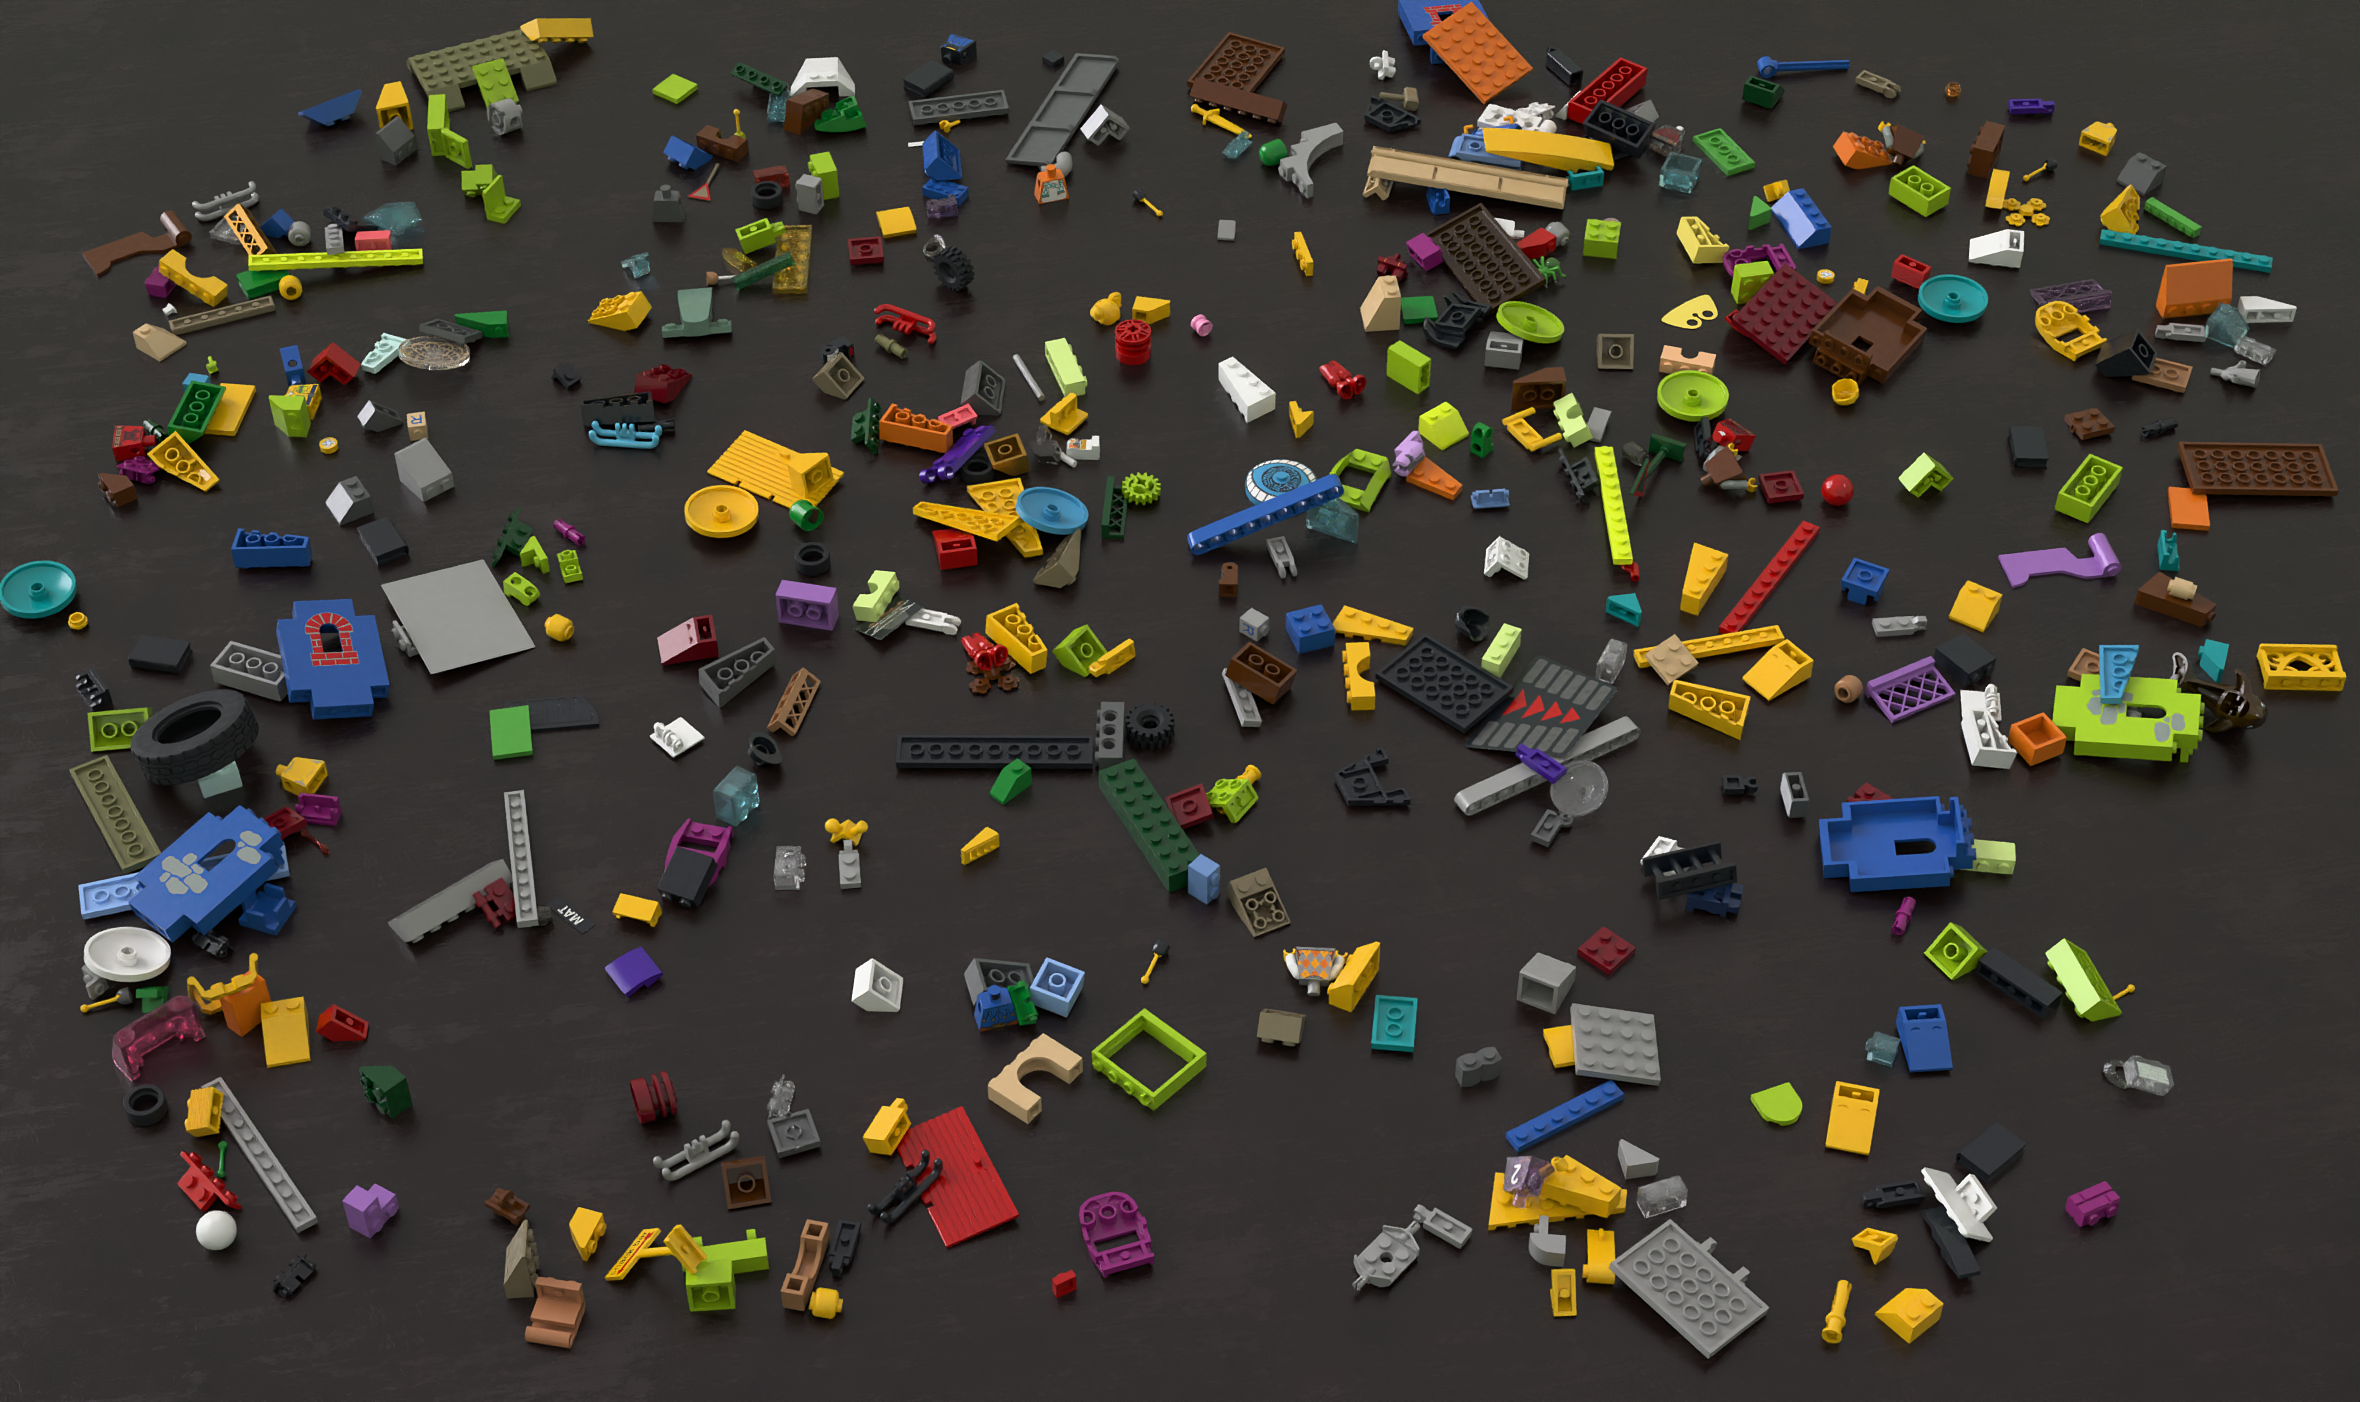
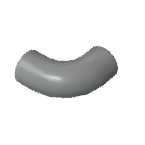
(1064, 163)

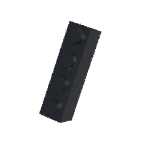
(2018, 983)

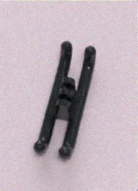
(907, 1189)

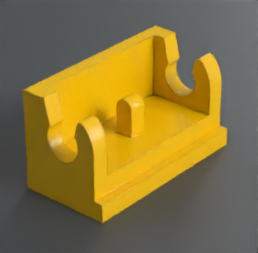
(637, 908)

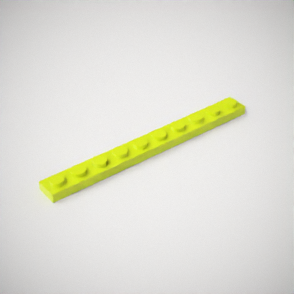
(344, 260)
(1613, 506)

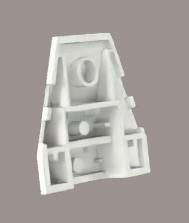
(823, 73)

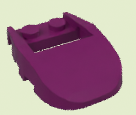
(1778, 256)
(705, 835)
(1111, 1217)

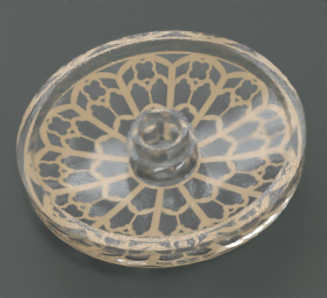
(433, 353)

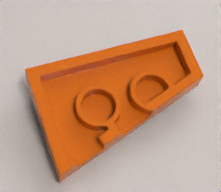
(1434, 479)

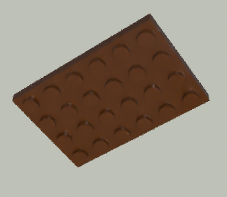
(1239, 62)

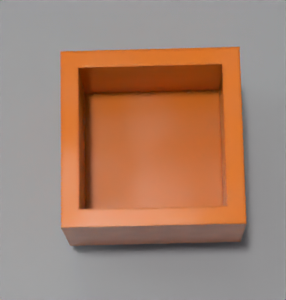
(2037, 739)

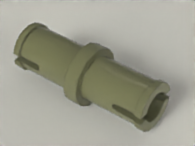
(891, 346)

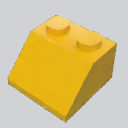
(810, 473)
(1975, 606)
(1911, 1313)

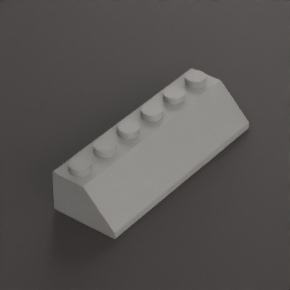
(448, 902)

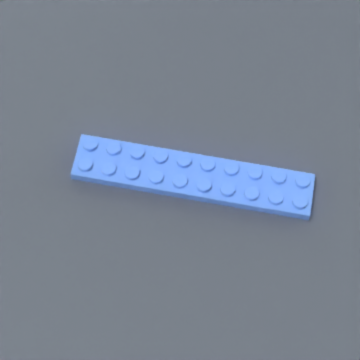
(113, 894)

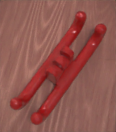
(907, 321)

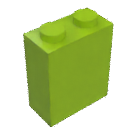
(1408, 367)

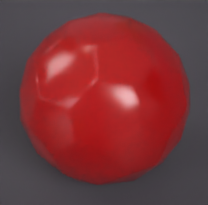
(1837, 490)

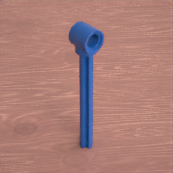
(1769, 67)

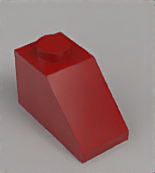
(341, 1025)

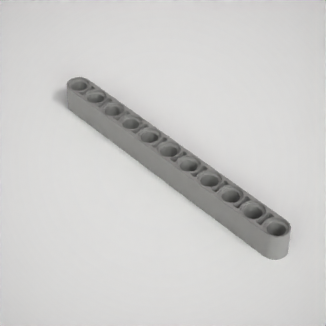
(1522, 777)

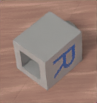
(1254, 624)

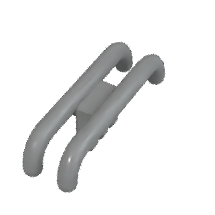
(226, 203)
(698, 1153)

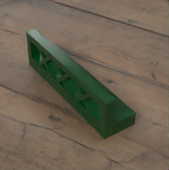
(1110, 511)

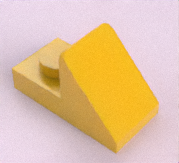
(1300, 420)
(1877, 1242)
(1563, 1292)

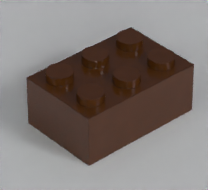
(1986, 149)
(1261, 672)

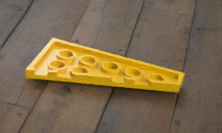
(1002, 499)

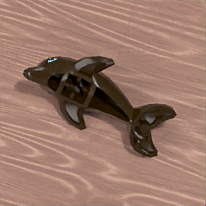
(2231, 704)

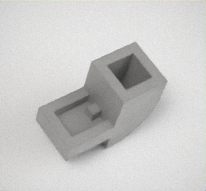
(1546, 1247)

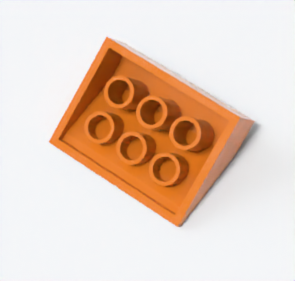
(2195, 288)

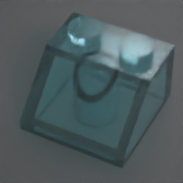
(2226, 325)

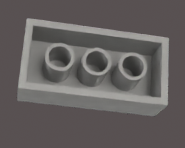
(250, 671)

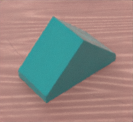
(1625, 607)

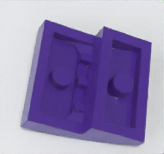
(633, 971)

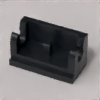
(93, 689)

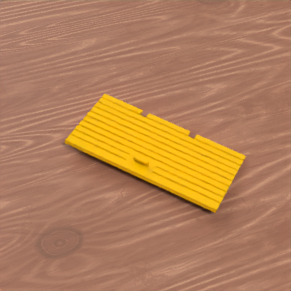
(764, 470)

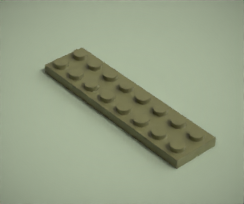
(115, 814)

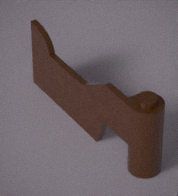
(103, 256)

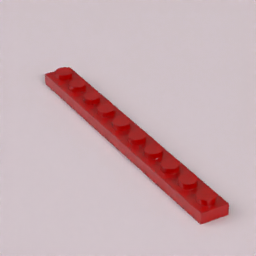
(1769, 578)

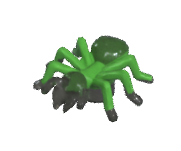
(1548, 269)

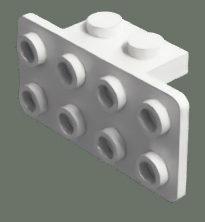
(1965, 1204)

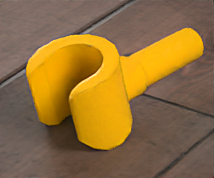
(946, 125)

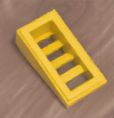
(980, 845)

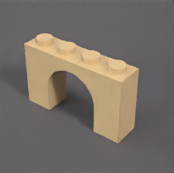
(1041, 1055)

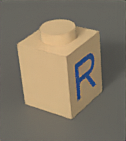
(417, 426)

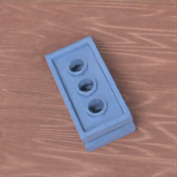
(1472, 149)

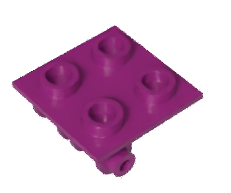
(139, 469)

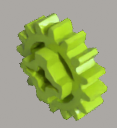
(1139, 488)

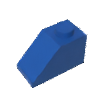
(277, 224)

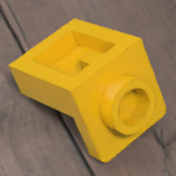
(1776, 190)

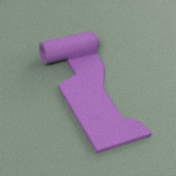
(2060, 560)

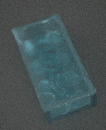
(777, 106)

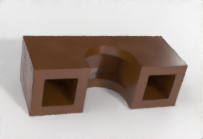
(733, 148)

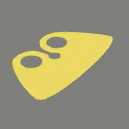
(1683, 313)

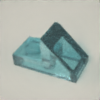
(638, 264)

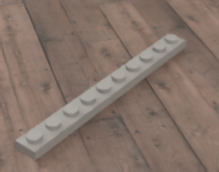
(521, 859)
(263, 1160)

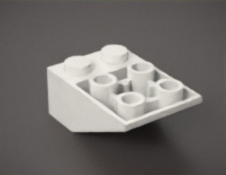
(1998, 248)

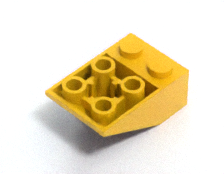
(621, 312)
(1779, 670)
(1852, 1118)

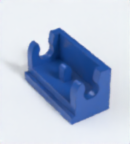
(1438, 200)

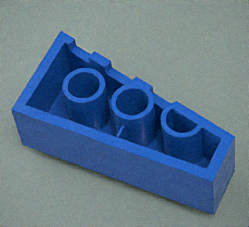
(270, 550)

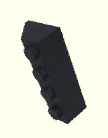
(1619, 128)

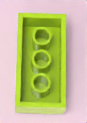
(2088, 488)

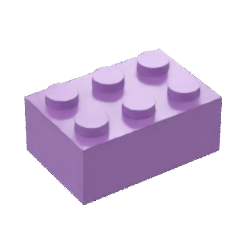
(807, 605)

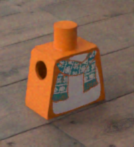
(1050, 185)

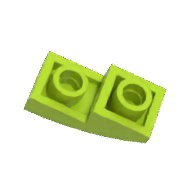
(569, 566)

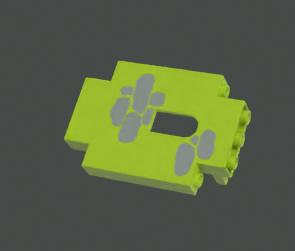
(2107, 731)

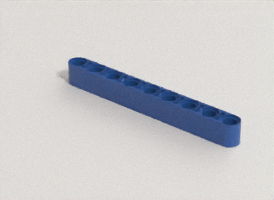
(1265, 514)

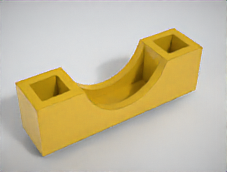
(209, 289)
(1361, 692)

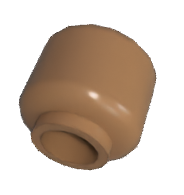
(1848, 688)

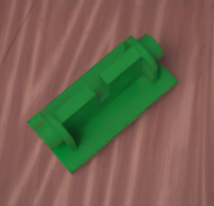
(1024, 1010)

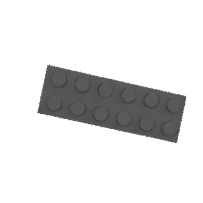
(958, 107)

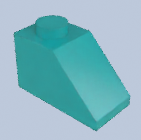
(2213, 658)

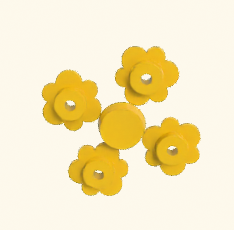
(2026, 210)

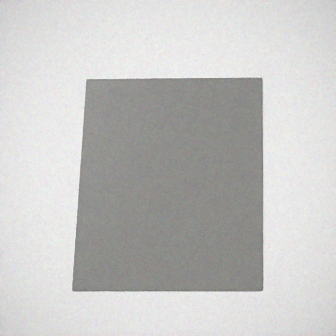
(457, 616)

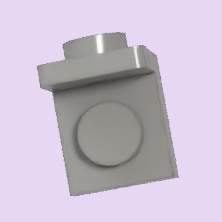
(95, 984)

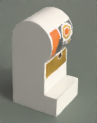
(1084, 448)

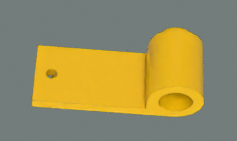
(1600, 1255)

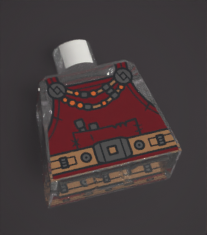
(1667, 140)

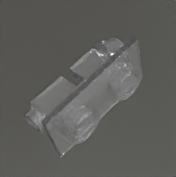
(782, 1091)

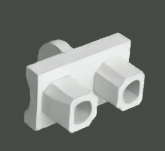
(1383, 65)

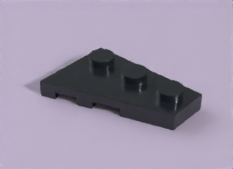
(348, 221)

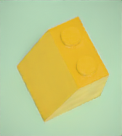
(393, 104)

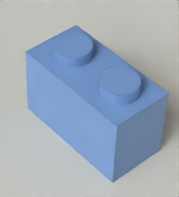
(1204, 879)

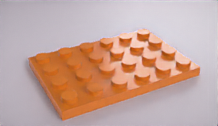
(1477, 52)

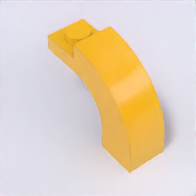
(1997, 189)

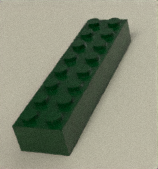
(1149, 822)

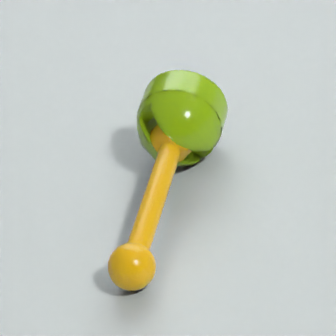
(736, 112)

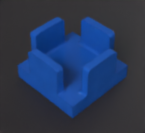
(1863, 580)
(267, 910)

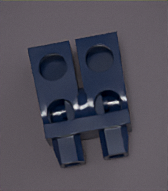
(1716, 899)

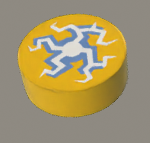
(1825, 276)
(328, 445)

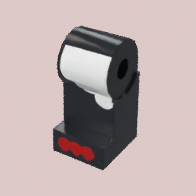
(835, 347)

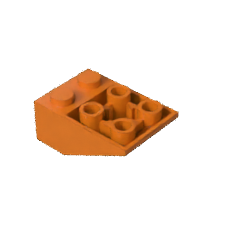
(1861, 151)

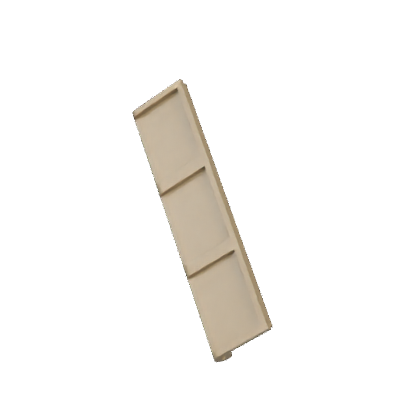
(1468, 177)

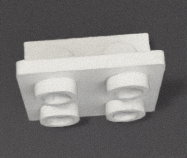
(1508, 556)

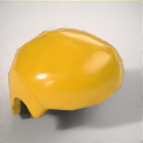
(1845, 392)

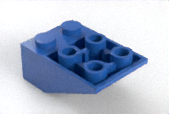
(1924, 1037)

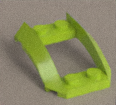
(1368, 462)

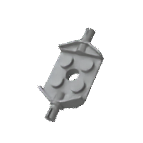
(1392, 1243)

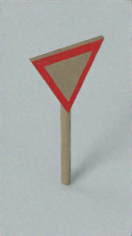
(703, 192)

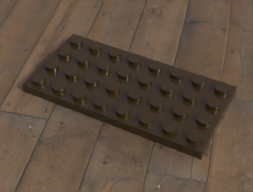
(1485, 258)

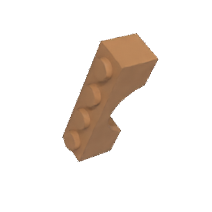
(812, 1249)

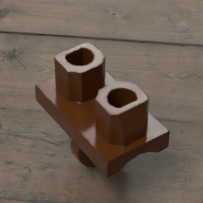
(508, 1205)

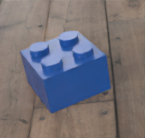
(1310, 629)

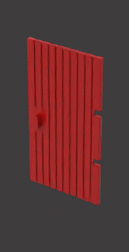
(968, 1192)

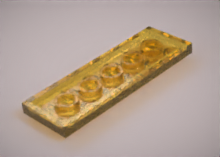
(798, 242)

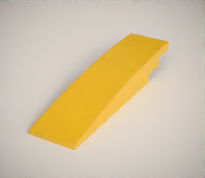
(1549, 149)

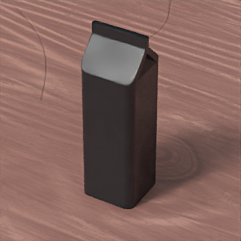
(1563, 66)

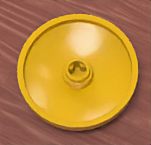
(721, 511)

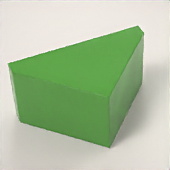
(1759, 214)

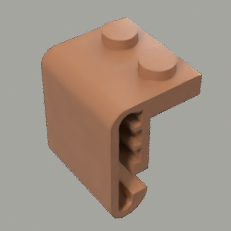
(556, 1312)

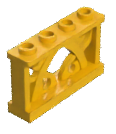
(2290, 678)

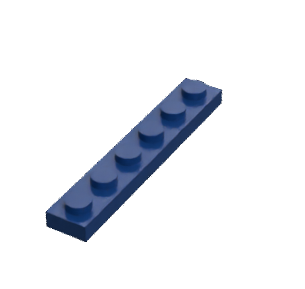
(1564, 1116)

